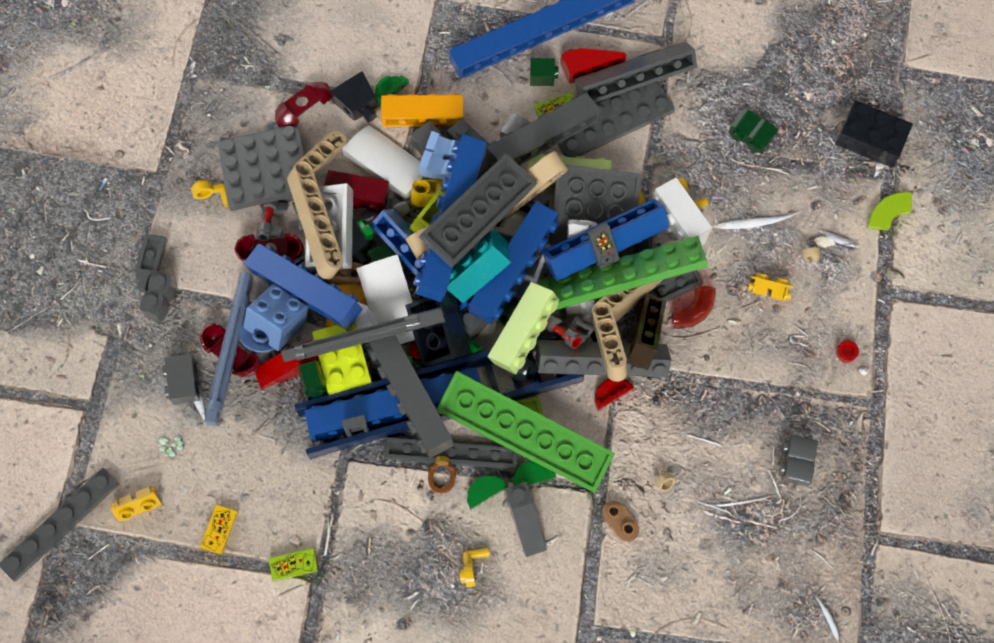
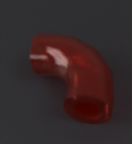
(697, 311)

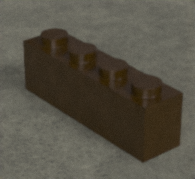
(647, 332)

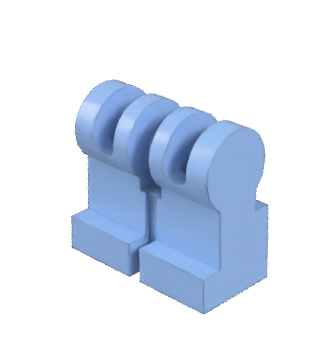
(432, 161)

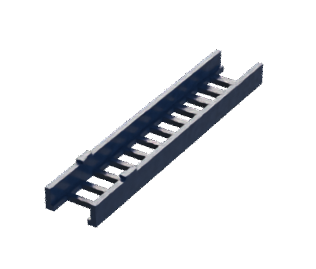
(473, 361)

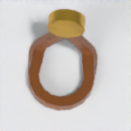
(441, 461)

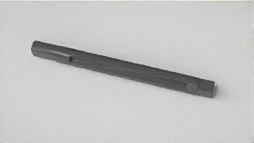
(365, 335)

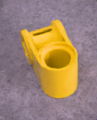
(424, 190)

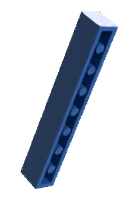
(463, 173)
(378, 408)

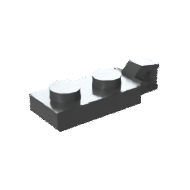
(149, 259)

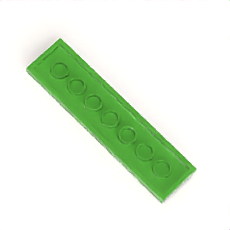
(629, 272)
(525, 431)

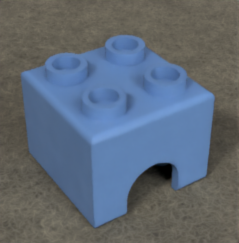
(277, 315)

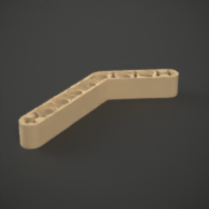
(543, 172)
(311, 204)
(605, 315)

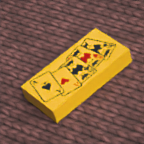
(219, 529)

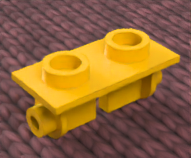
(761, 284)
(127, 507)

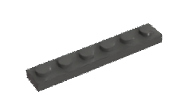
(58, 524)

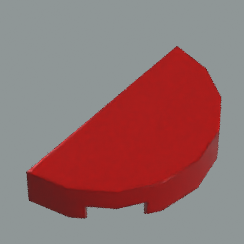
(611, 391)

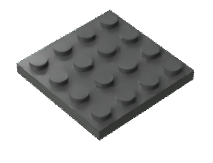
(258, 166)
(593, 196)

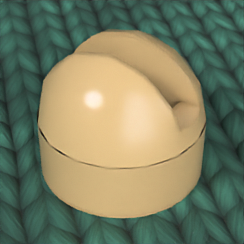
(811, 253)
(664, 481)

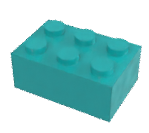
(479, 266)

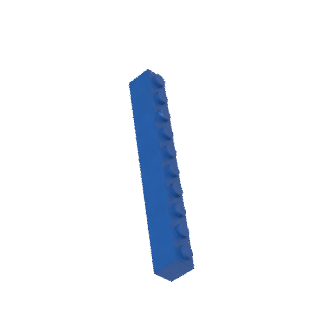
(527, 33)

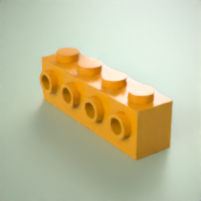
(417, 110)

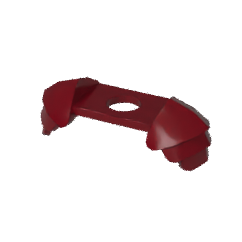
(287, 112)
(289, 246)
(212, 339)

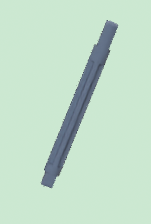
(228, 350)

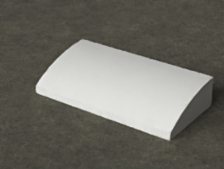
(384, 160)
(339, 206)
(386, 291)

